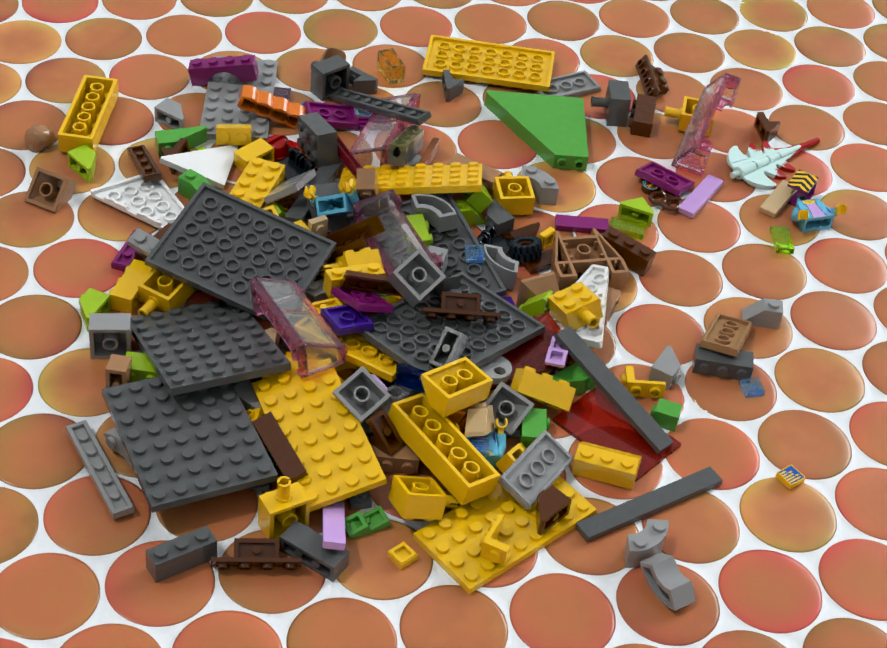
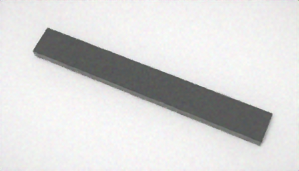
(381, 106)
(324, 175)
(614, 390)
(648, 504)

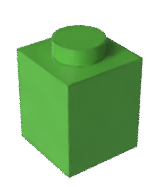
(666, 414)

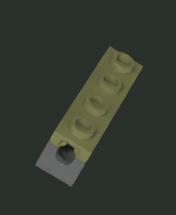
(405, 146)

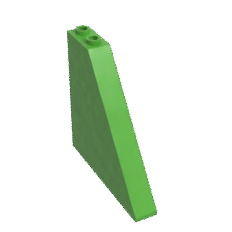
(546, 123)

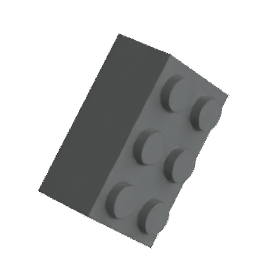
(317, 139)

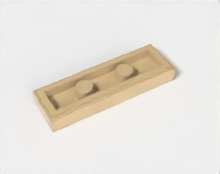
(777, 199)

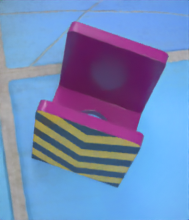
(804, 184)

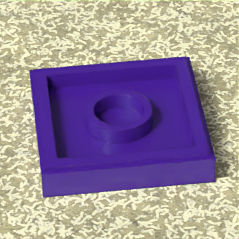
(346, 320)

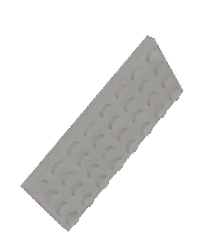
(222, 100)

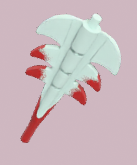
(757, 164)

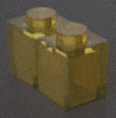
(391, 66)

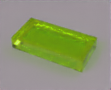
(630, 228)
(782, 239)

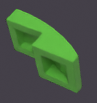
(367, 523)

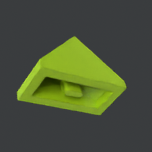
(636, 211)

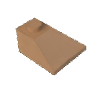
(49, 190)
(536, 285)

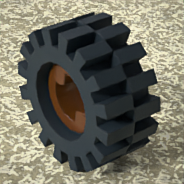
(525, 248)

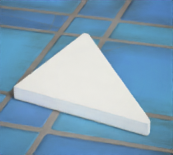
(211, 163)

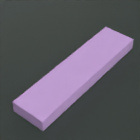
(700, 196)
(333, 526)

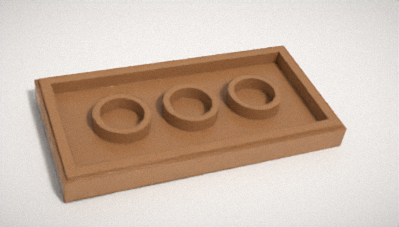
(726, 334)

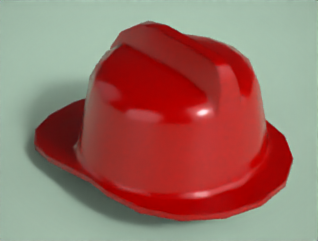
(281, 146)

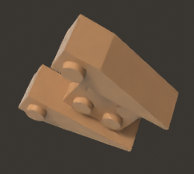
(578, 253)

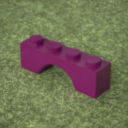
(242, 67)

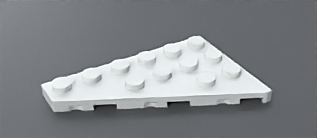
(148, 201)
(595, 279)

